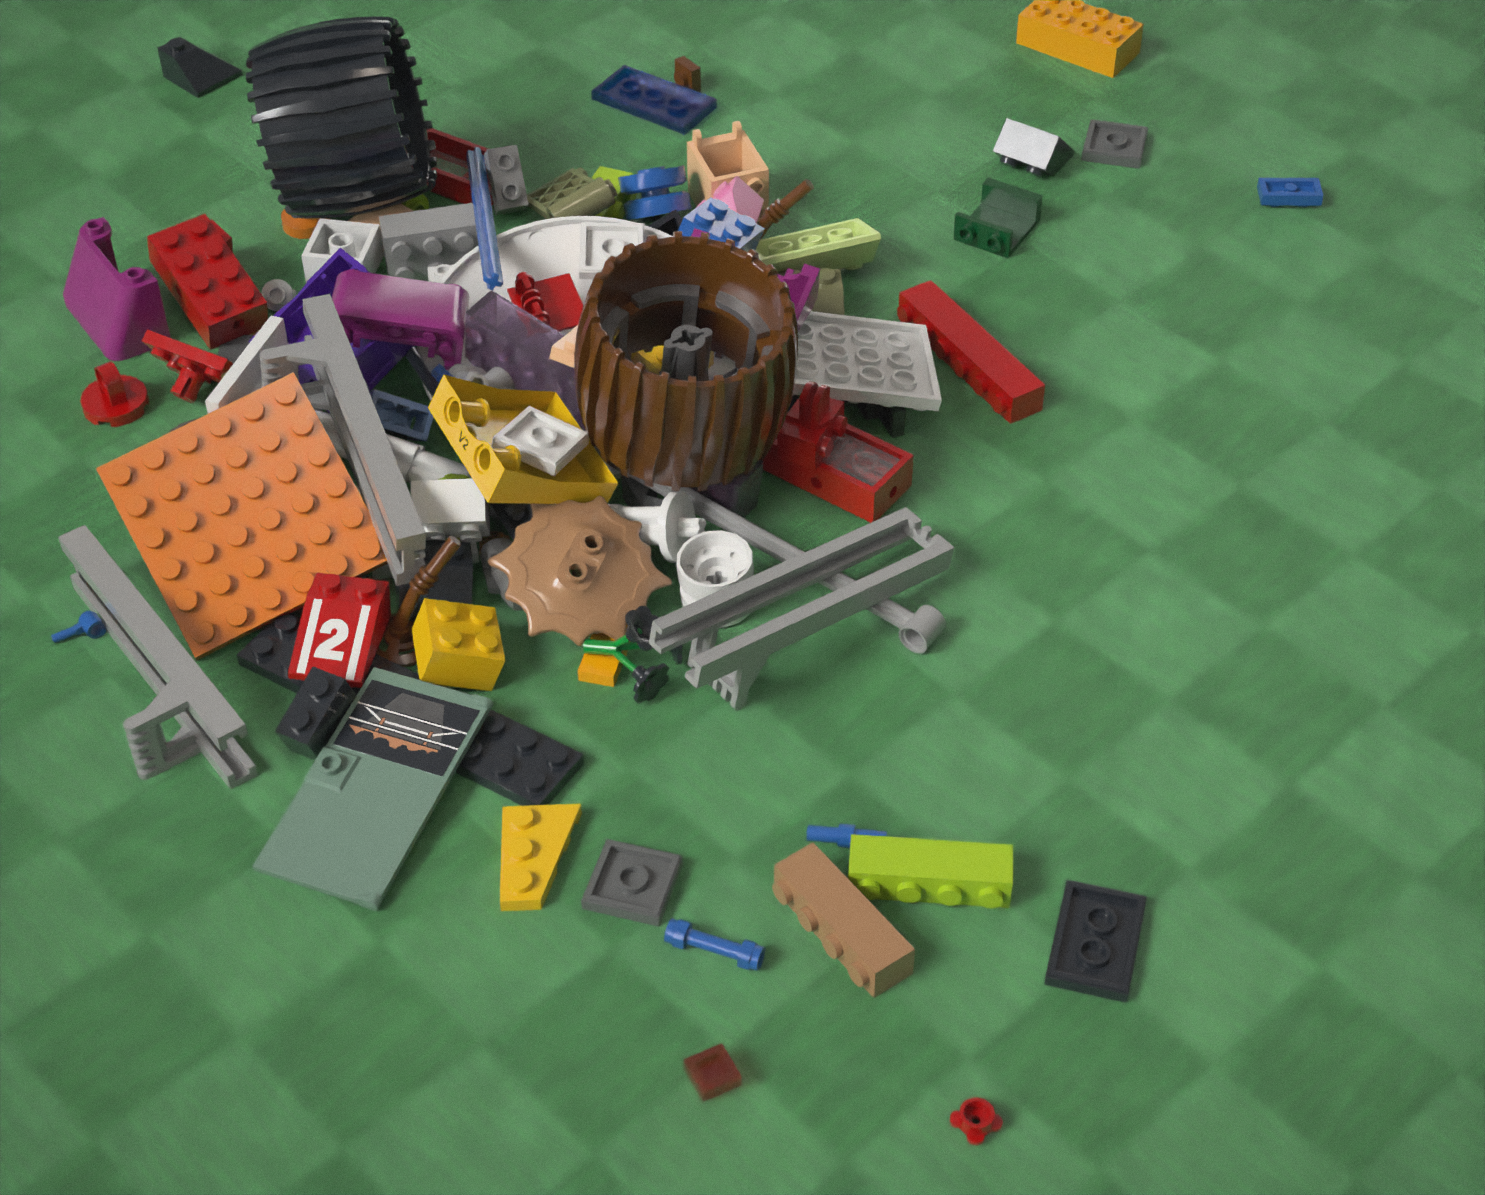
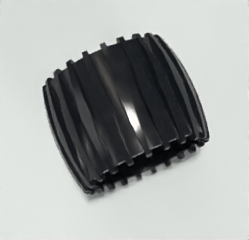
(341, 117)

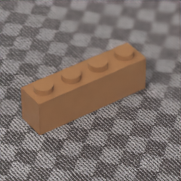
(843, 920)

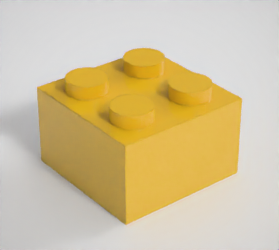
(458, 644)

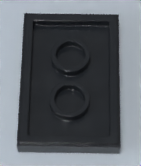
(1096, 941)

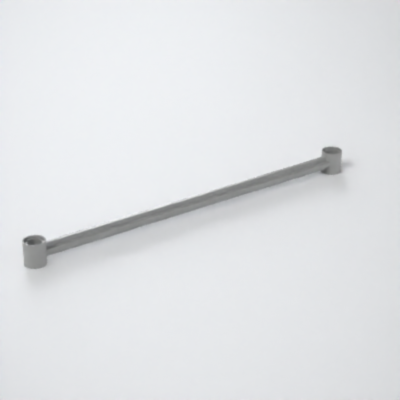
(916, 629)

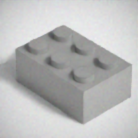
(427, 239)

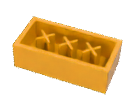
(1080, 34)

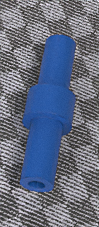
(839, 835)

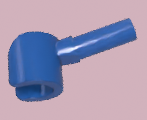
(88, 622)

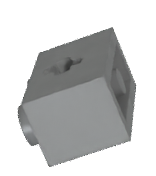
(506, 179)

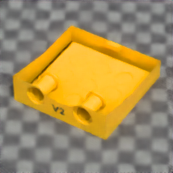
(475, 413)

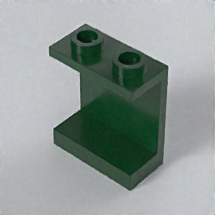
(1000, 220)

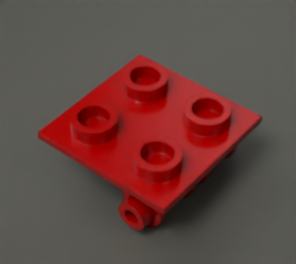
(549, 300)

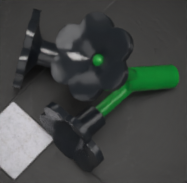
(638, 633)

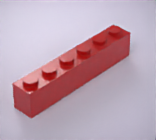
(973, 352)

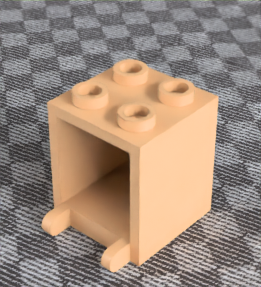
(722, 159)

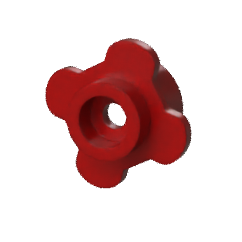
(977, 1109)

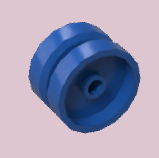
(654, 190)

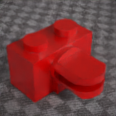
(811, 427)

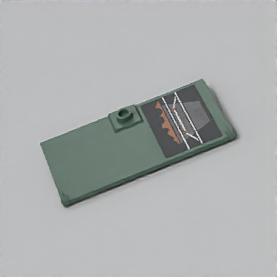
(373, 788)

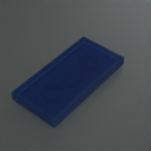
(654, 99)

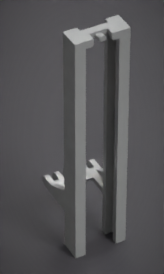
(366, 445)
(737, 662)
(166, 666)

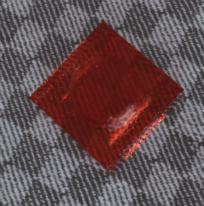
(712, 1072)

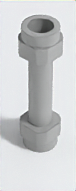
(462, 372)

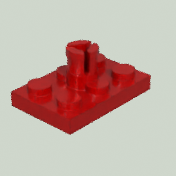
(192, 364)

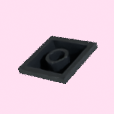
(194, 67)

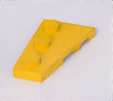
(531, 852)

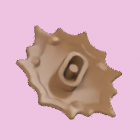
(607, 565)

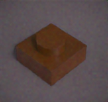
(687, 74)

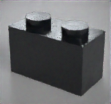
(315, 713)

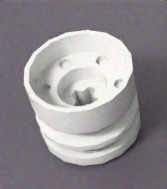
(711, 564)

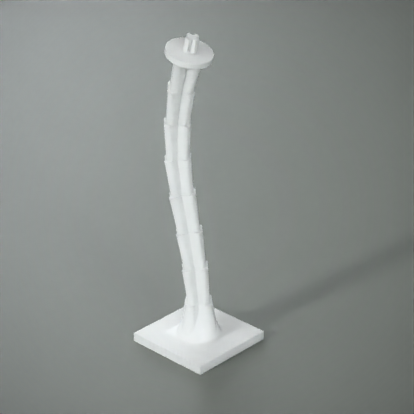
(661, 525)

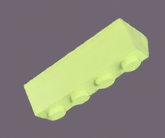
(828, 246)

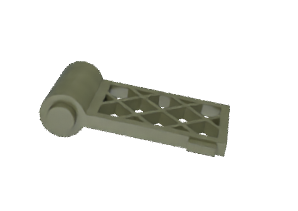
(572, 195)

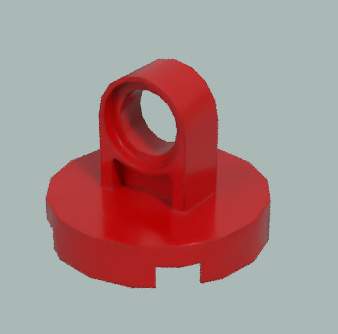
(113, 397)

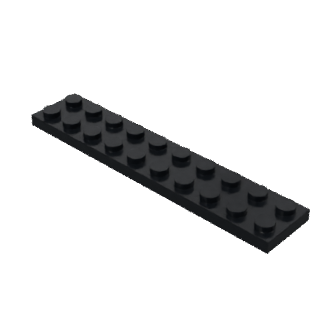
(502, 755)

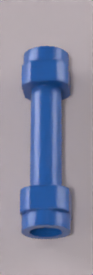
(748, 955)

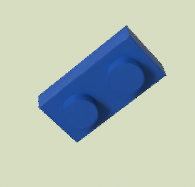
(1290, 191)

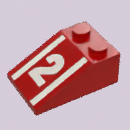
(341, 627)

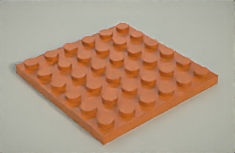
(243, 514)

